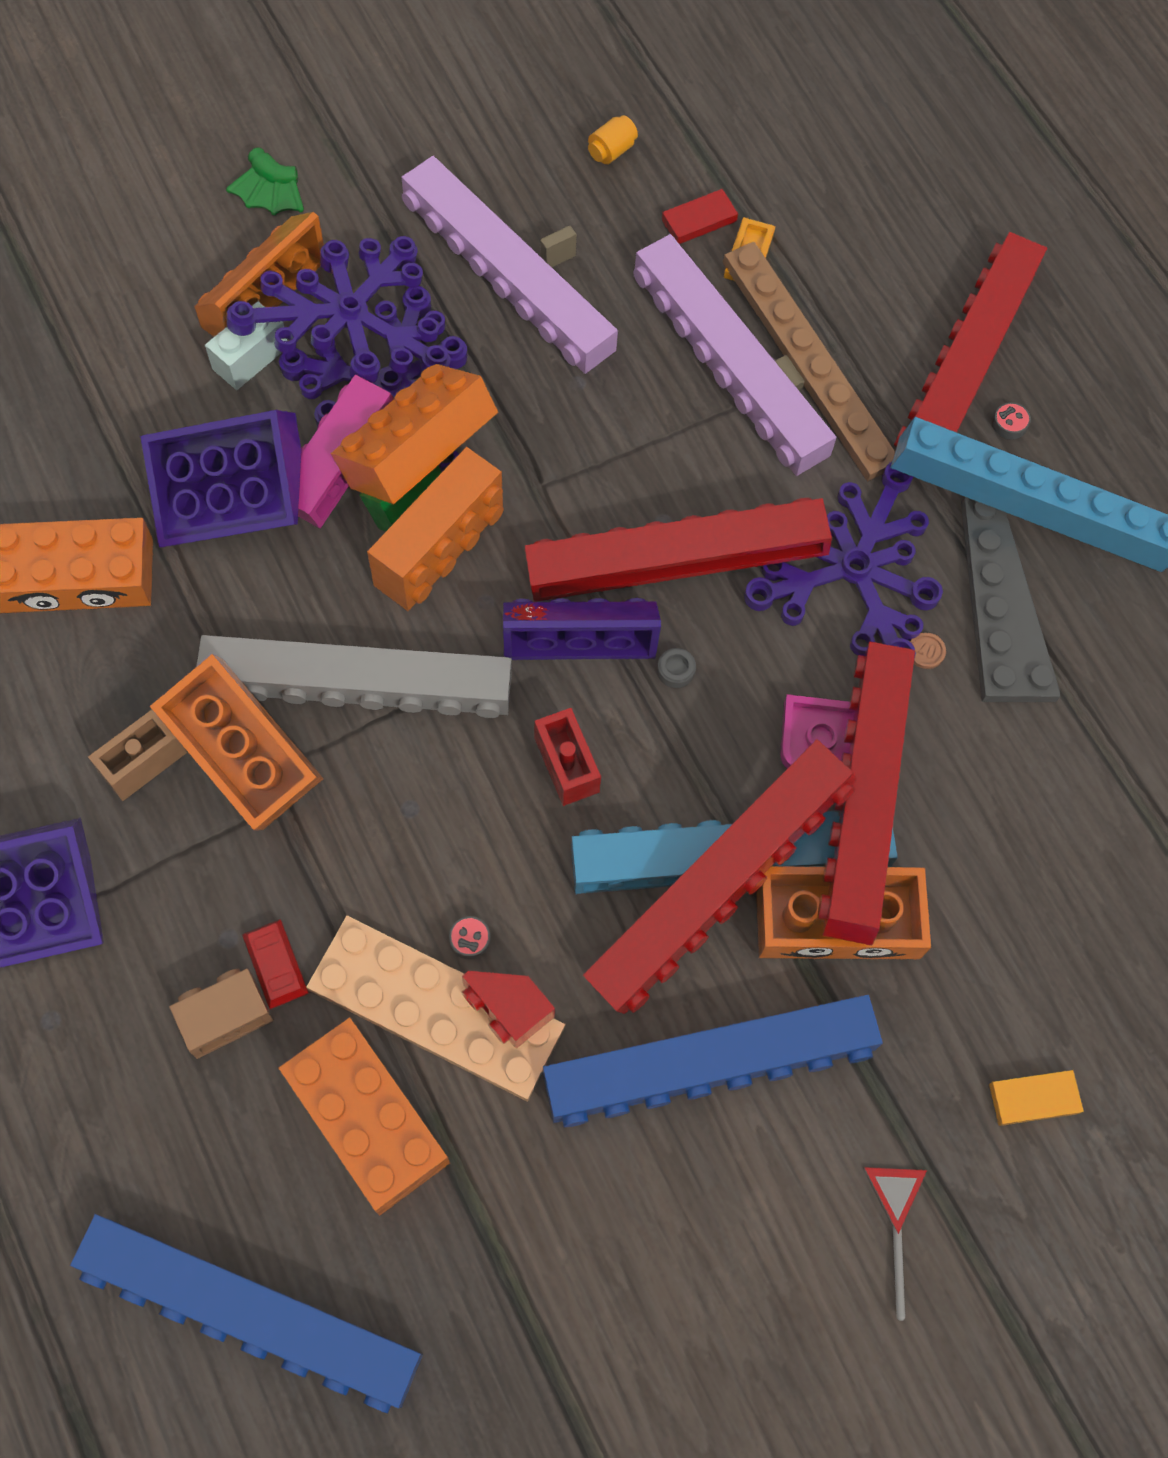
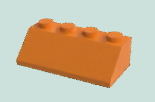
(286, 251)

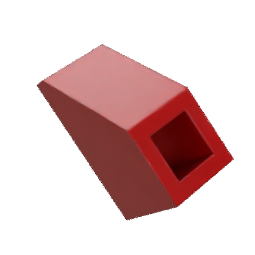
(511, 1002)

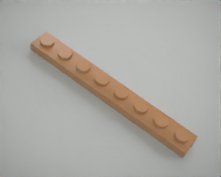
(811, 359)

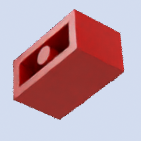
(567, 756)

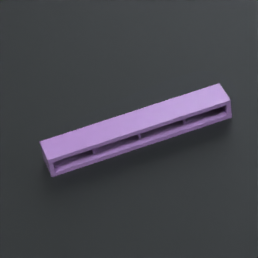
(509, 265)
(734, 355)

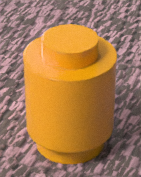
(612, 139)

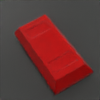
(275, 964)

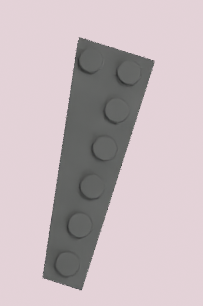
(1006, 626)

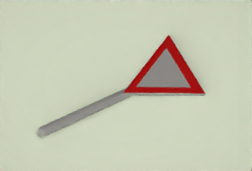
(896, 1193)

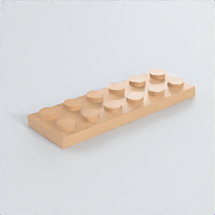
(425, 1006)

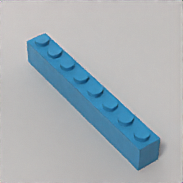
(1033, 493)
(661, 856)

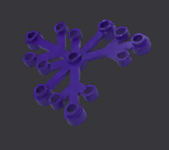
(347, 308)
(335, 370)
(872, 531)

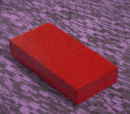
(699, 216)

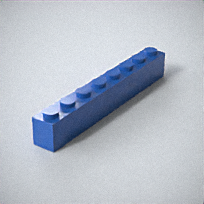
(711, 1059)
(248, 1312)

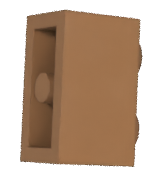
(137, 755)
(220, 1012)

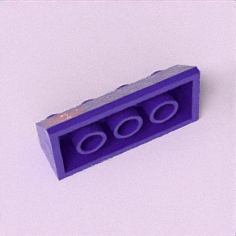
(581, 629)

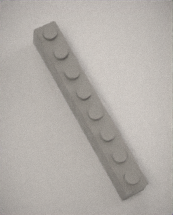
(366, 675)

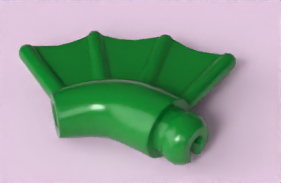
(268, 184)

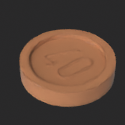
(929, 650)

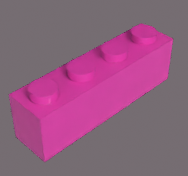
(320, 476)

